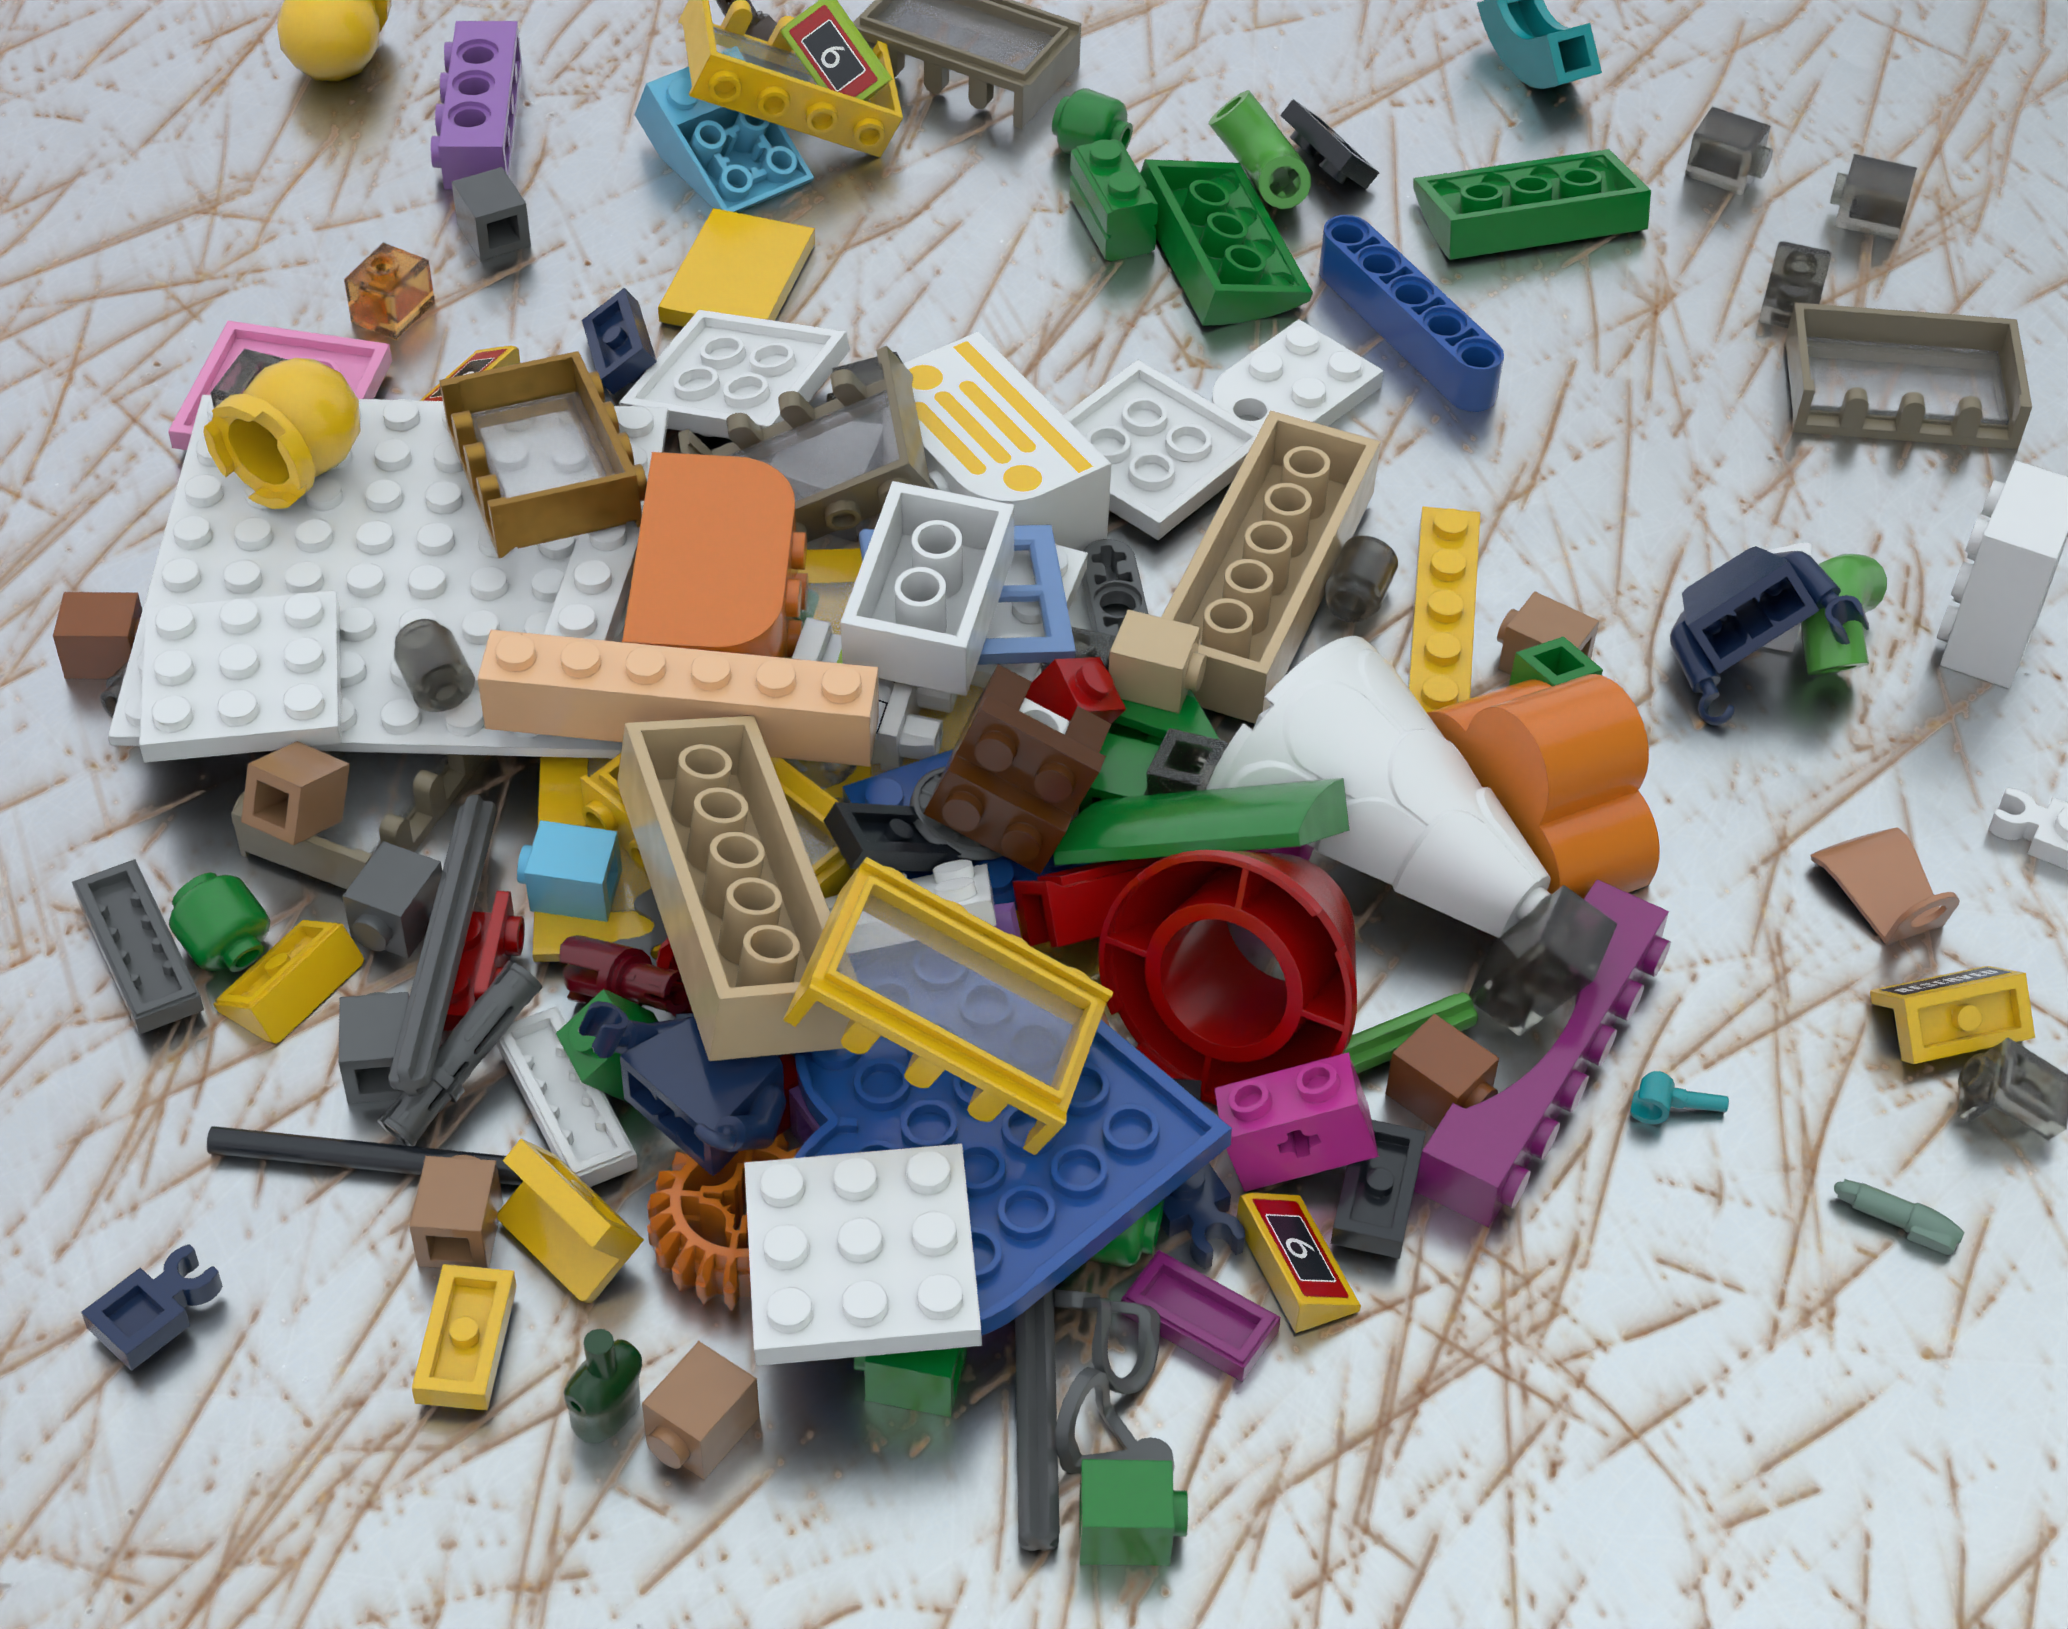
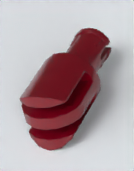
(621, 970)

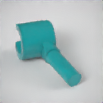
(1657, 1095)

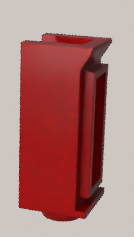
(1072, 902)

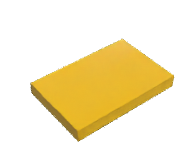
(738, 268)

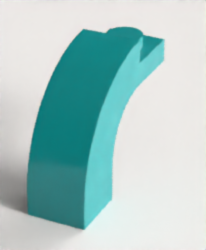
(1537, 45)

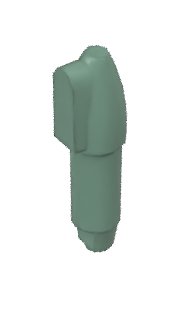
(1921, 1222)

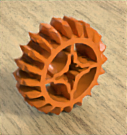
(697, 1224)

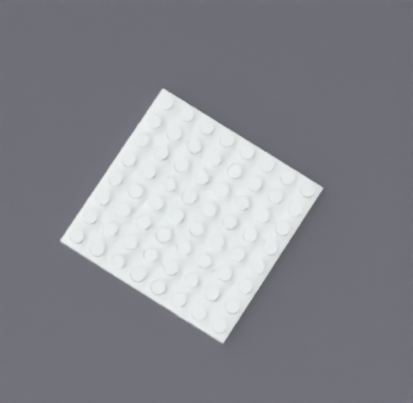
(398, 547)

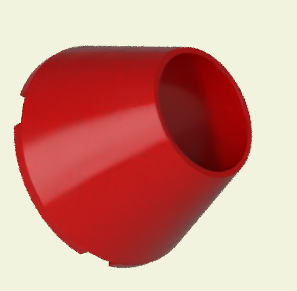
(1195, 995)

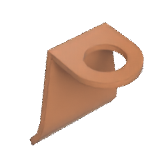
(1887, 884)

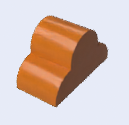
(1566, 774)

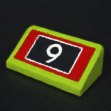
(835, 51)

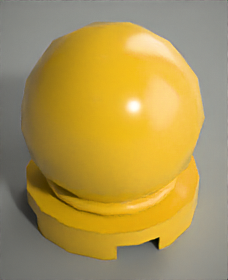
(331, 36)
(285, 430)

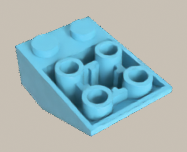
(716, 150)

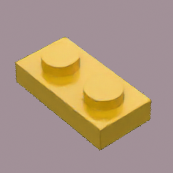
(464, 1337)

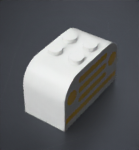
(1006, 443)

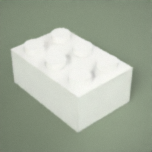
(2010, 574)
(929, 587)

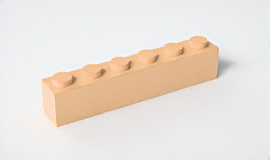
(600, 685)

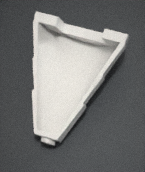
(1408, 790)

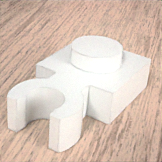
(2042, 826)

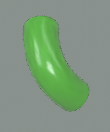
(1262, 151)
(1856, 577)

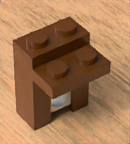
(1018, 772)

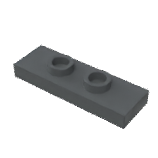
(137, 946)

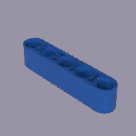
(1411, 313)

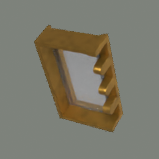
(542, 451)

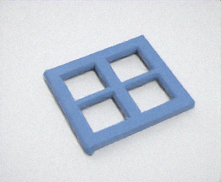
(1047, 590)

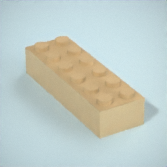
(1271, 556)
(728, 881)

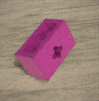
(1297, 1122)

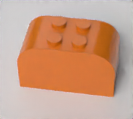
(718, 558)

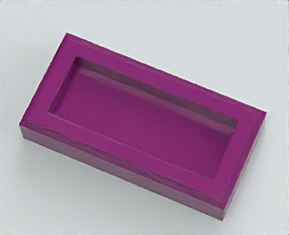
(1204, 1315)

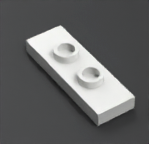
(569, 1113)

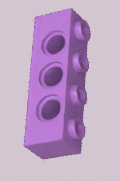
(477, 100)

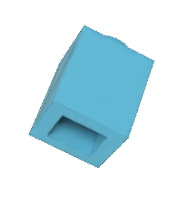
(571, 870)

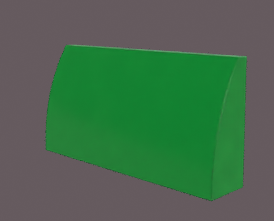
(1532, 203)
(1222, 242)
(1206, 820)

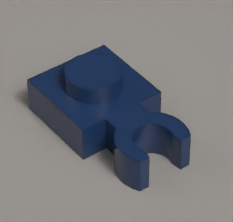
(1201, 1210)
(148, 1312)

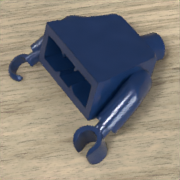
(1746, 608)
(695, 1102)

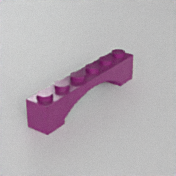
(1483, 1150)

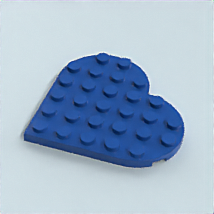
(1032, 1216)

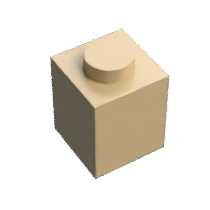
(1156, 661)

